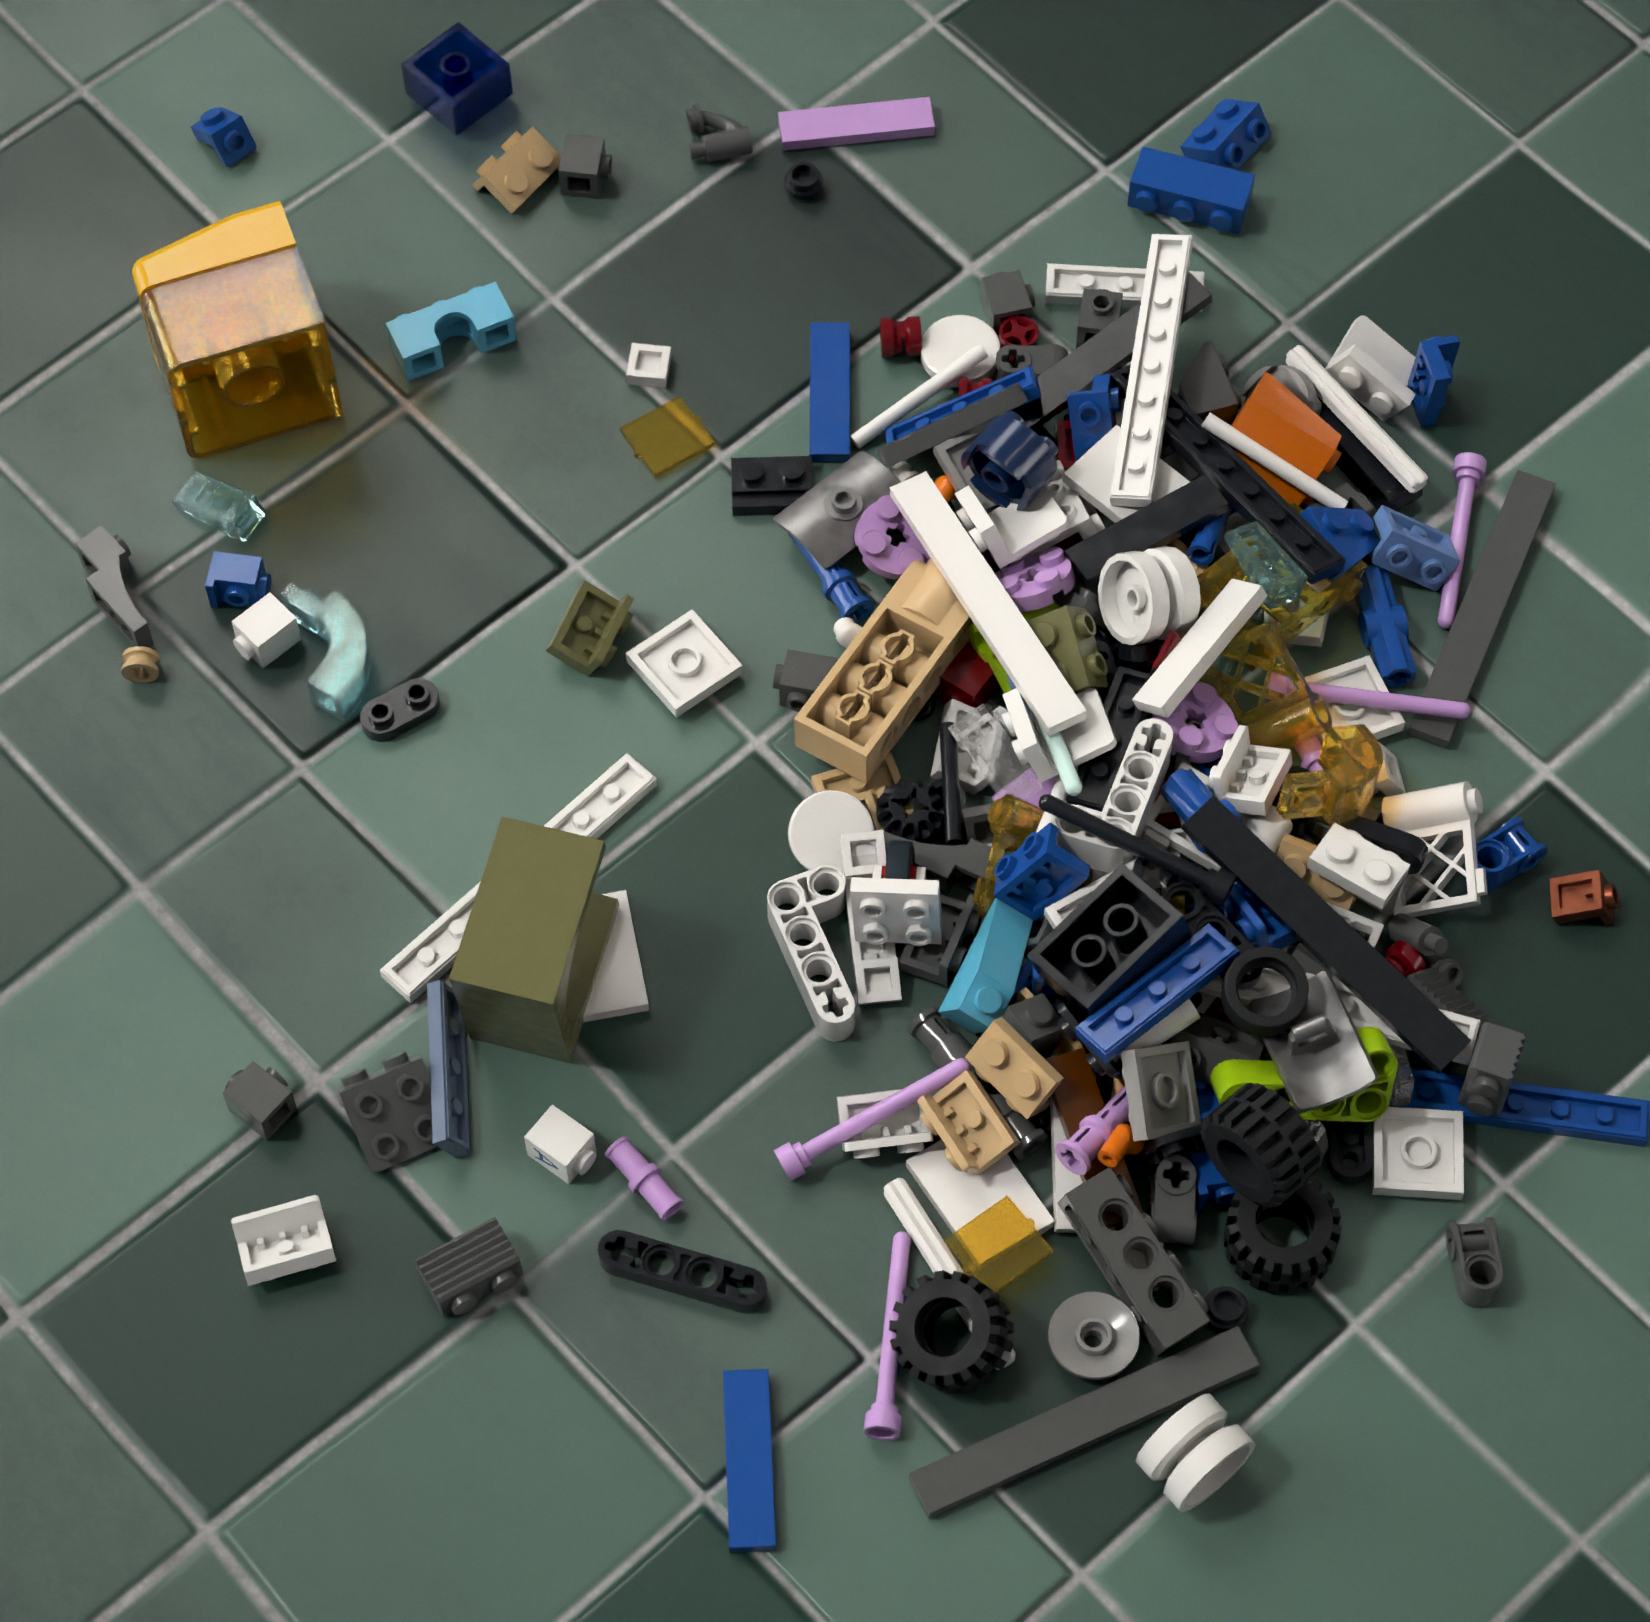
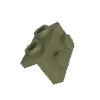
(589, 628)
(1072, 646)

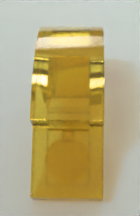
(1345, 785)

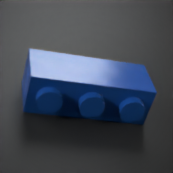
(1190, 190)

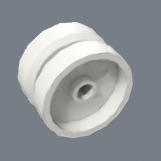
(1148, 595)
(1195, 1452)

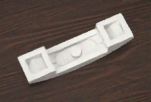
(873, 964)

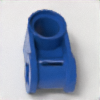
(1509, 852)

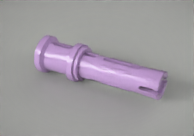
(1092, 1134)

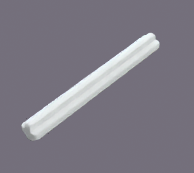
(1358, 421)
(927, 1239)

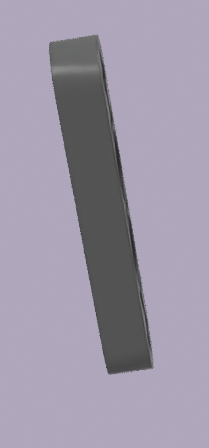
(952, 425)

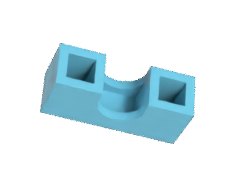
(477, 314)

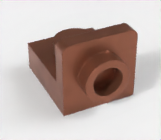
(1583, 897)

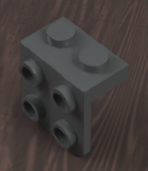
(390, 1110)

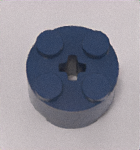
(1010, 461)

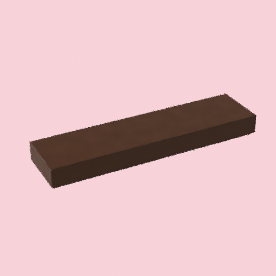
(1076, 1099)

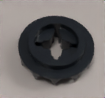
(920, 823)

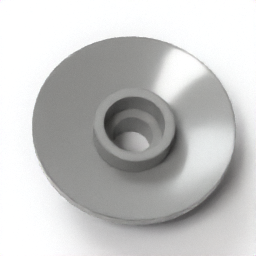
(1097, 1316)

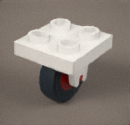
(897, 901)

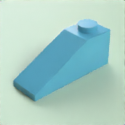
(988, 970)

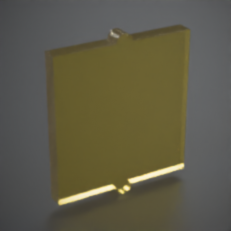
(667, 437)
(999, 1245)

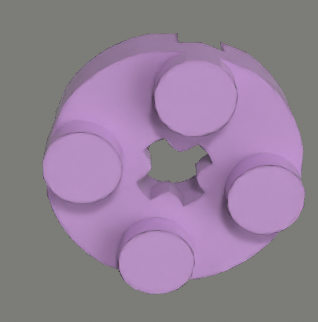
(875, 544)
(1037, 578)
(1216, 724)

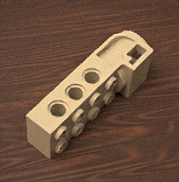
(885, 674)

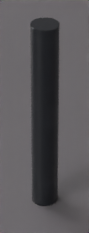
(950, 786)

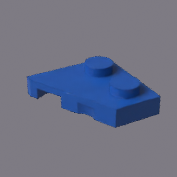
(1346, 530)

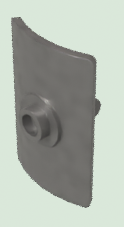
(828, 513)
(1322, 1053)

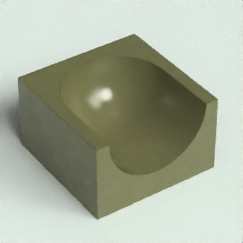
(533, 940)

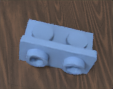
(1413, 549)

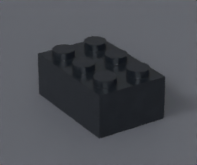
(1109, 941)

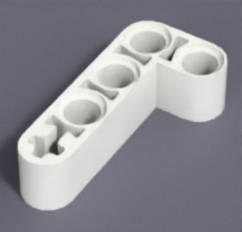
(1131, 792)
(817, 957)

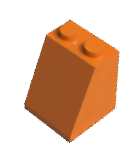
(1290, 431)

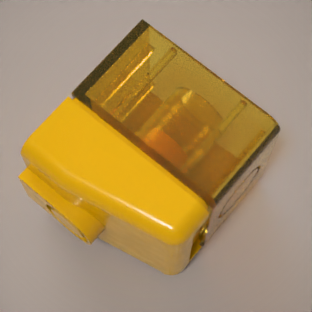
(237, 332)

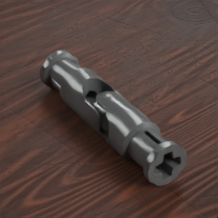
(949, 1046)

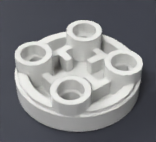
(951, 339)
(818, 824)

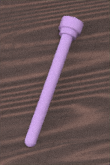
(1468, 473)
(1377, 699)
(797, 1157)
(883, 1419)

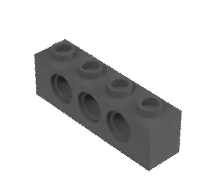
(1133, 1286)

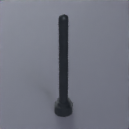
(1213, 883)

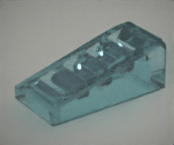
(239, 519)
(1287, 578)

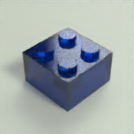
(457, 78)

